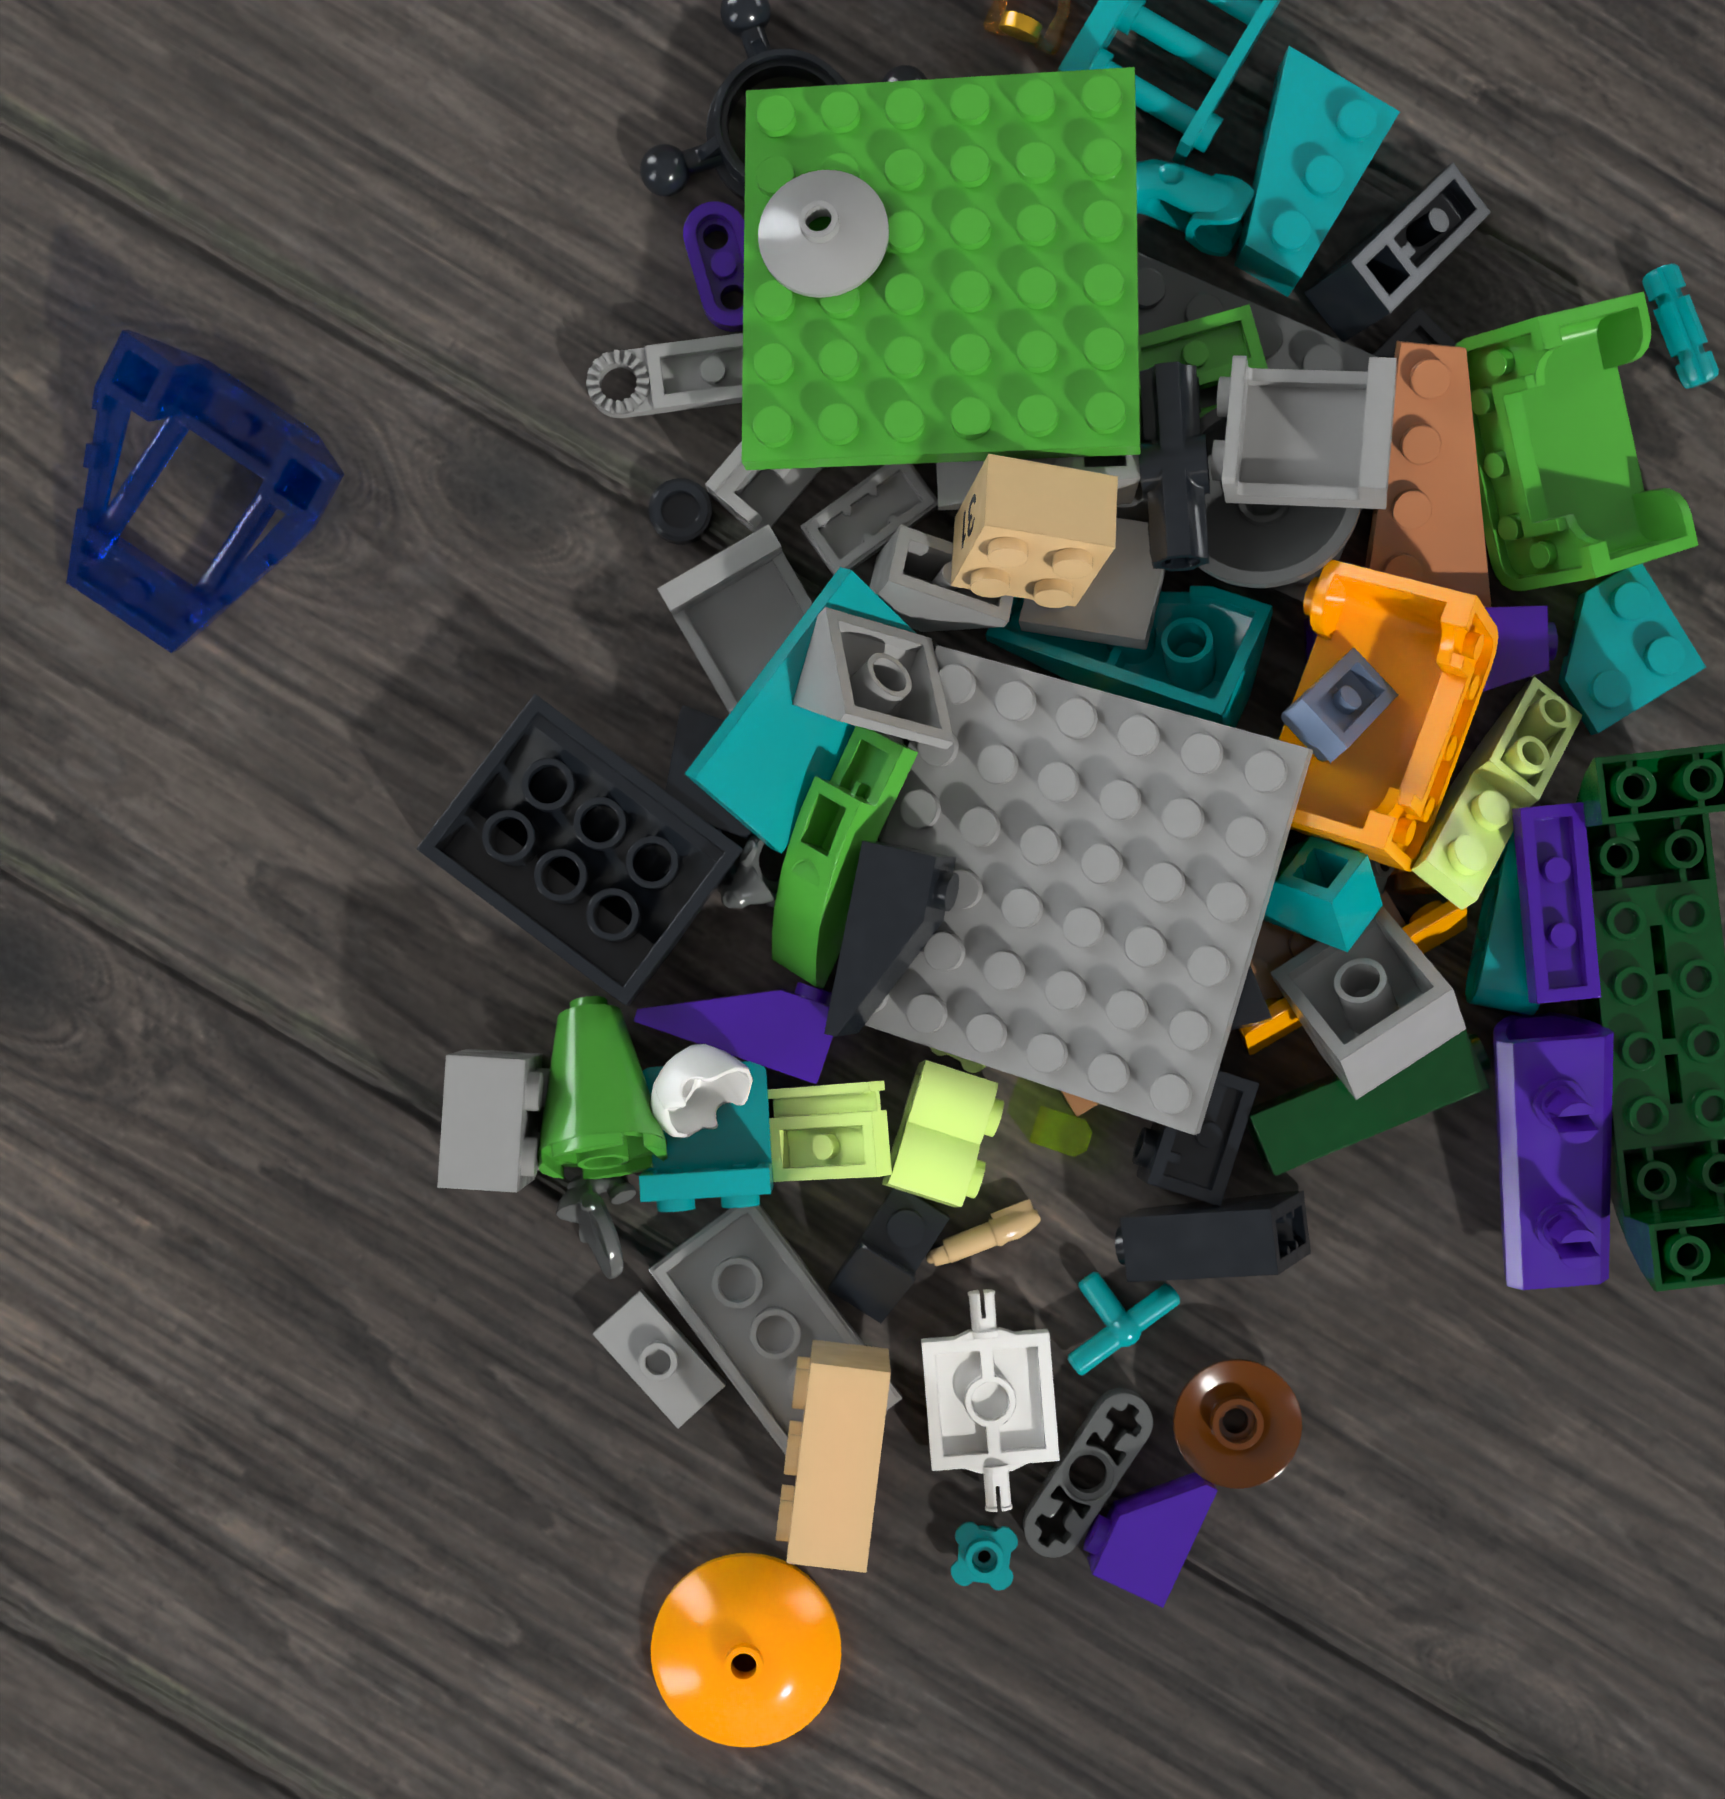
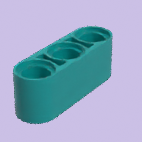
(1498, 959)

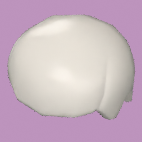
(695, 1087)

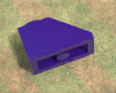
(1149, 1536)

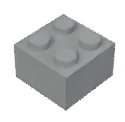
(491, 1119)

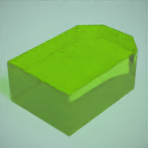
(1060, 1131)

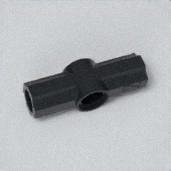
(1174, 466)

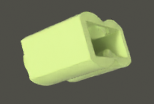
(943, 1134)

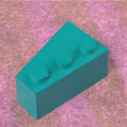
(1308, 164)

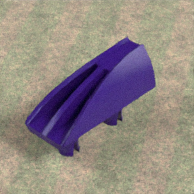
(1554, 1148)

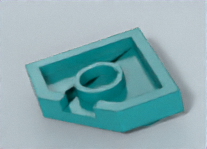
(1624, 649)

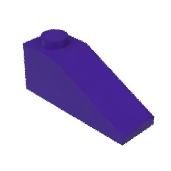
(763, 1027)

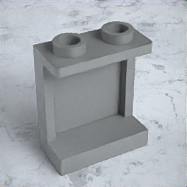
(1306, 435)
(738, 610)

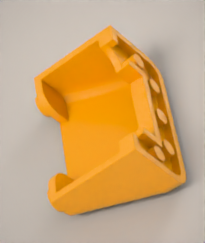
(1437, 658)

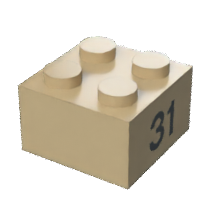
(1034, 531)

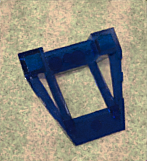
(234, 418)

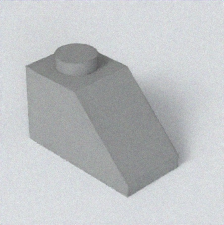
(915, 582)

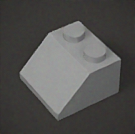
(1370, 1005)

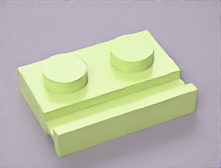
(829, 1132)

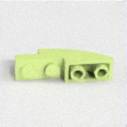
(1501, 774)

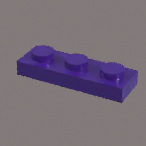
(1556, 903)

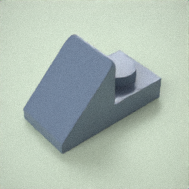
(1339, 706)

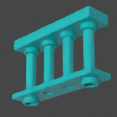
(1199, 126)

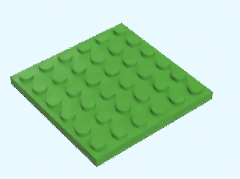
(1001, 282)

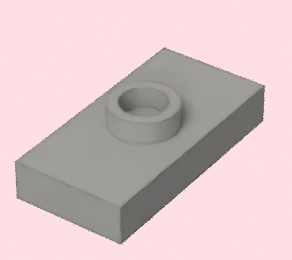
(869, 515)
(659, 1358)

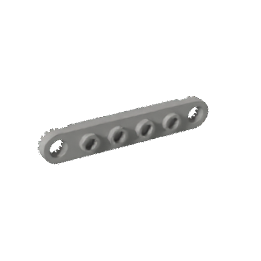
(673, 376)

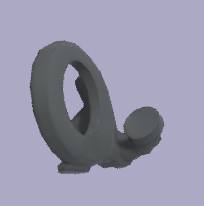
(746, 883)
(586, 1207)

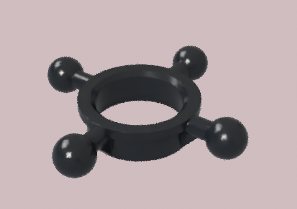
(668, 169)

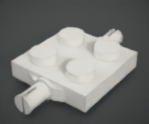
(990, 1400)

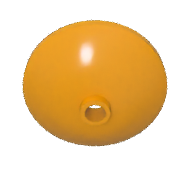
(754, 1609)

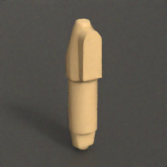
(1001, 1228)

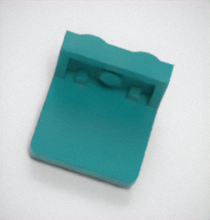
(716, 1162)

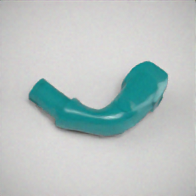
(1194, 203)

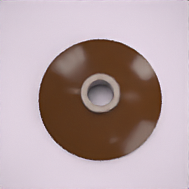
(1259, 1446)

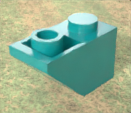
(1324, 893)

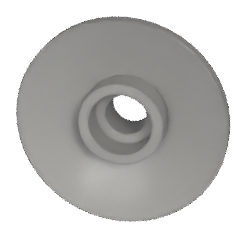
(830, 259)

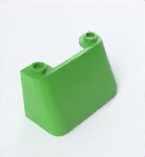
(1560, 449)

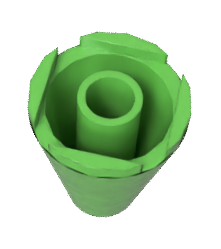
(597, 1098)

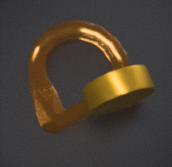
(1026, 28)

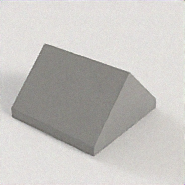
(874, 679)

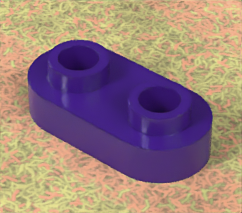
(717, 269)

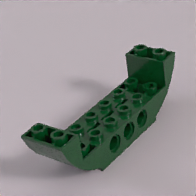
(1663, 1002)

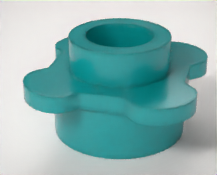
(973, 1540)

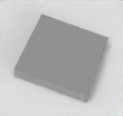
(1118, 602)

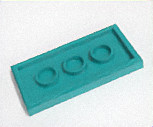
(767, 746)

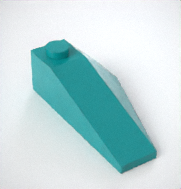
(1195, 662)

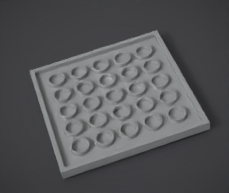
(1101, 890)

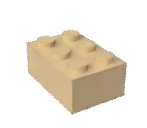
(834, 1455)

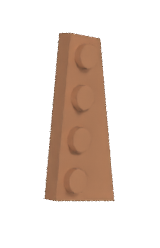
(1433, 494)

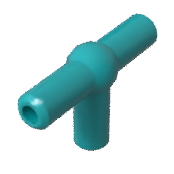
(1122, 1326)

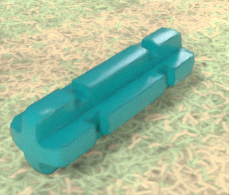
(1680, 325)

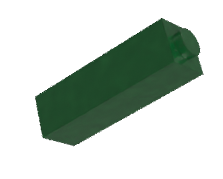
(1328, 1117)

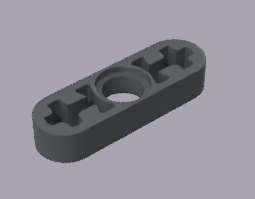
(1048, 1503)

